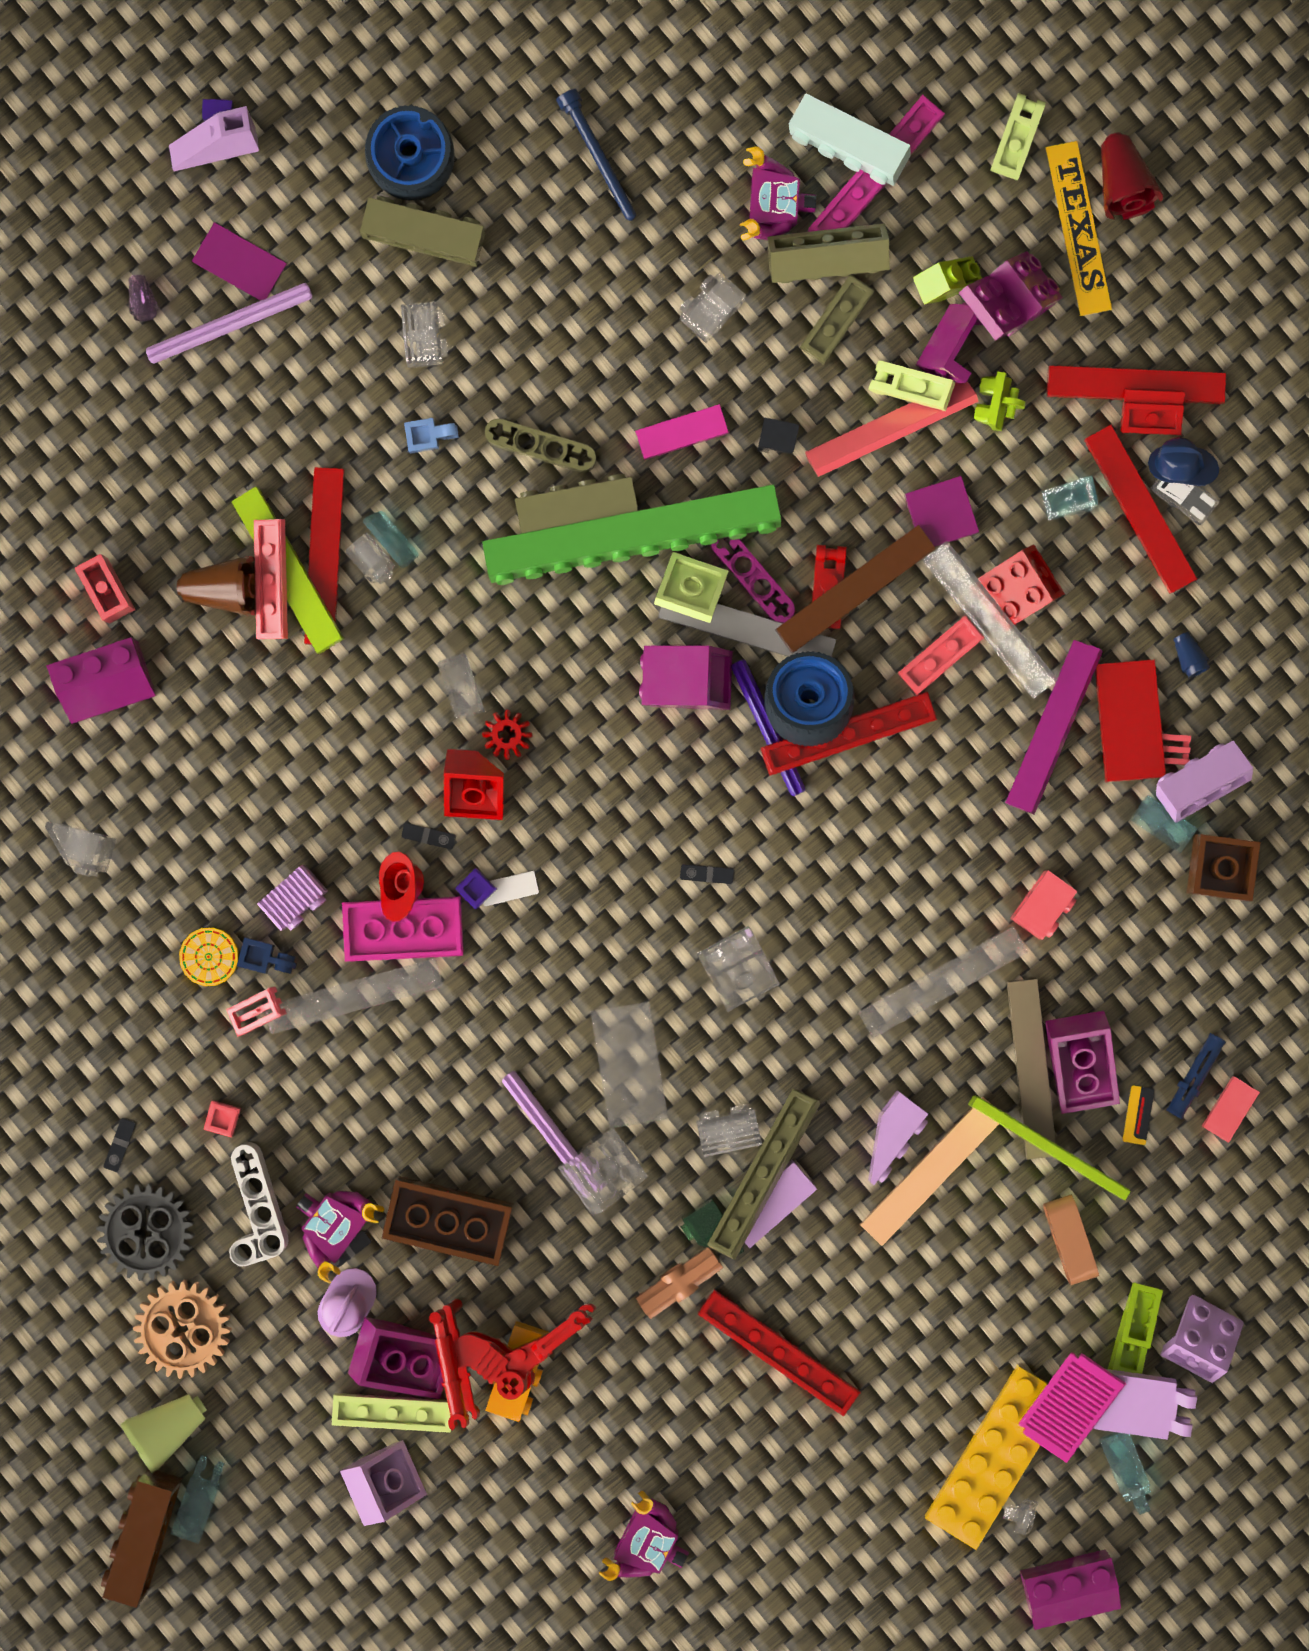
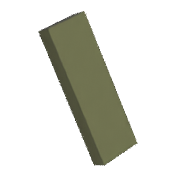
(837, 319)

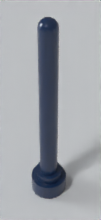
(571, 105)

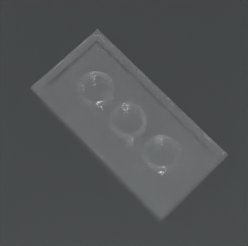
(629, 1065)

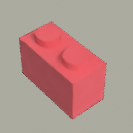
(104, 588)
(1044, 905)

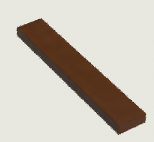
(855, 589)

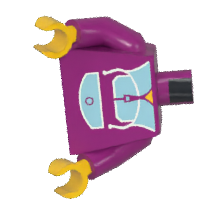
(773, 198)
(334, 1226)
(646, 1542)

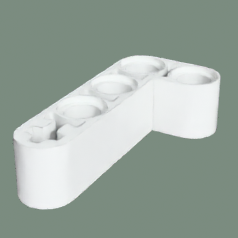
(252, 1202)

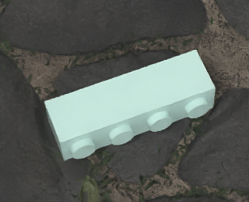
(849, 140)

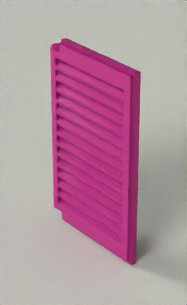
(1070, 1405)

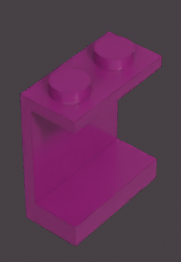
(947, 341)

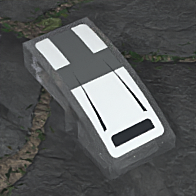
(1189, 499)

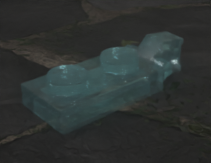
(1127, 1469)

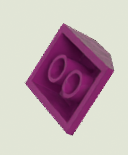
(1083, 1061)
(396, 1359)

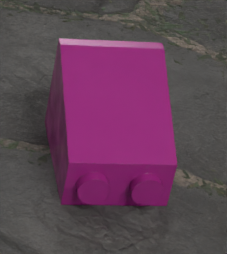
(686, 677)

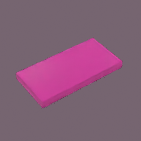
(428, 930)

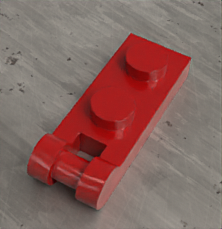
(827, 578)

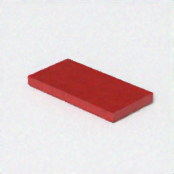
(1130, 721)

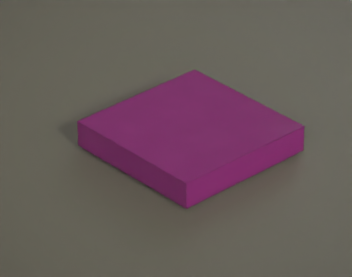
(942, 511)

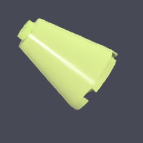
(164, 1429)

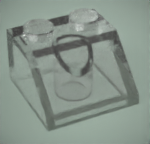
(82, 848)
(738, 968)

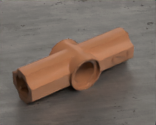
(679, 1282)

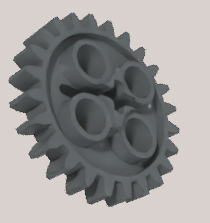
(119, 1227)

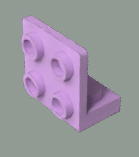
(1204, 1340)

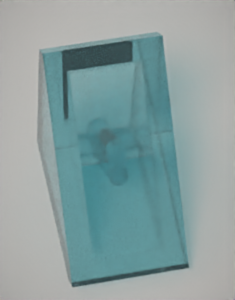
(1070, 498)

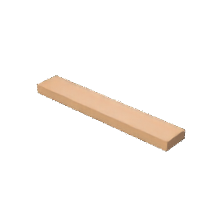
(928, 1175)

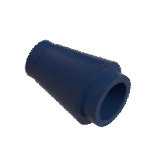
(1190, 655)

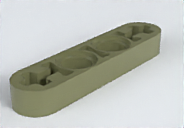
(542, 440)

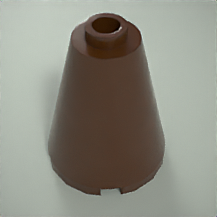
(222, 586)

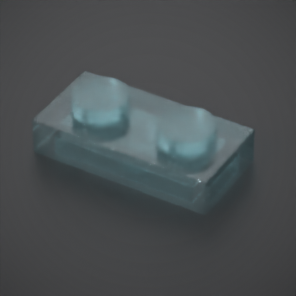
(1157, 821)

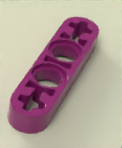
(756, 573)

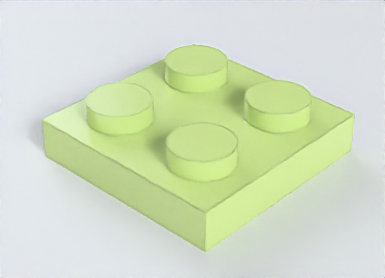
(691, 587)

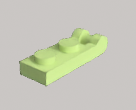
(1017, 137)
(912, 385)

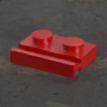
(1152, 411)

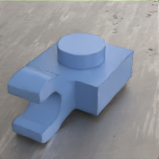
(424, 434)

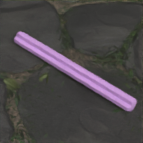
(229, 323)

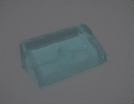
(391, 538)

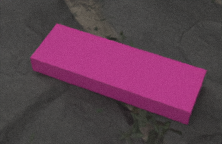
(681, 432)

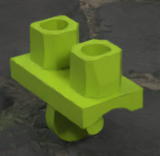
(999, 389)

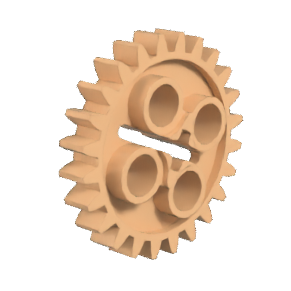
(158, 1341)

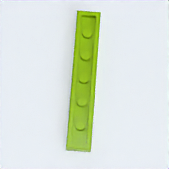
(300, 589)
(1049, 1147)

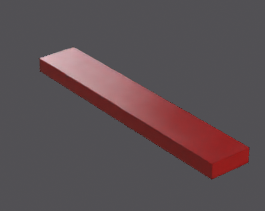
(1110, 383)
(1140, 509)
(326, 535)
(859, 731)
(779, 1352)

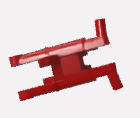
(491, 1359)

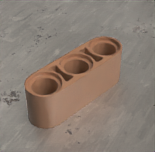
(1070, 1239)

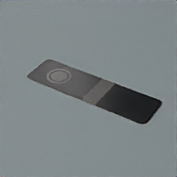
(428, 836)
(706, 874)
(119, 1145)
(358, 1243)

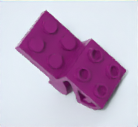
(1011, 295)

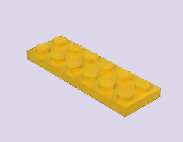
(989, 1464)

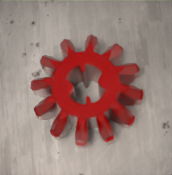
(500, 727)

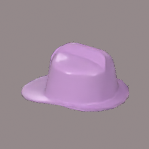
(347, 1302)

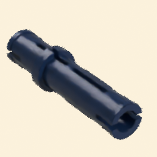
(1177, 1106)

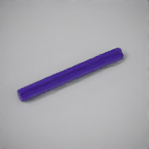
(757, 705)

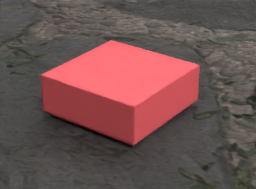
(222, 1118)

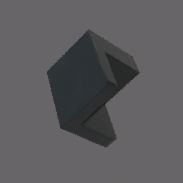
(778, 436)

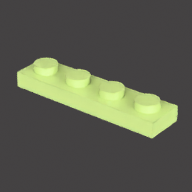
(390, 1412)

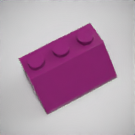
(101, 680)
(1071, 1589)

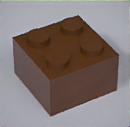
(1223, 867)

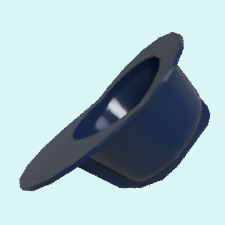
(1183, 463)

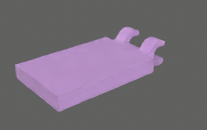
(1148, 1407)

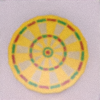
(209, 956)

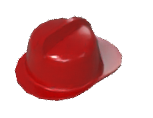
(399, 885)

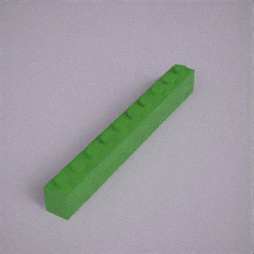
(632, 534)

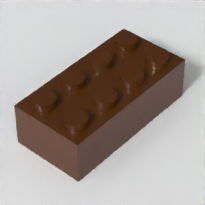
(447, 1220)
(142, 1537)

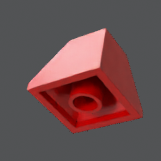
(472, 786)

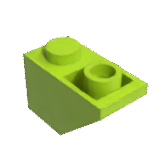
(946, 279)

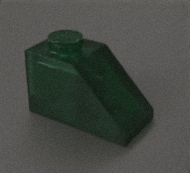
(702, 1222)

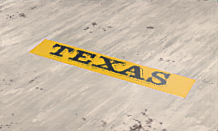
(1078, 228)

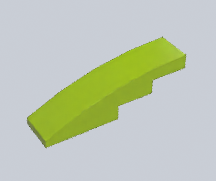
(1136, 1329)

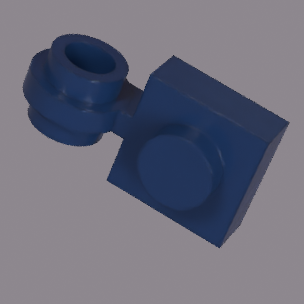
(258, 956)

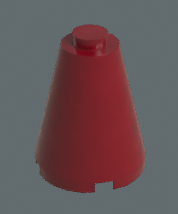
(1127, 181)

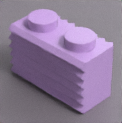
(292, 898)

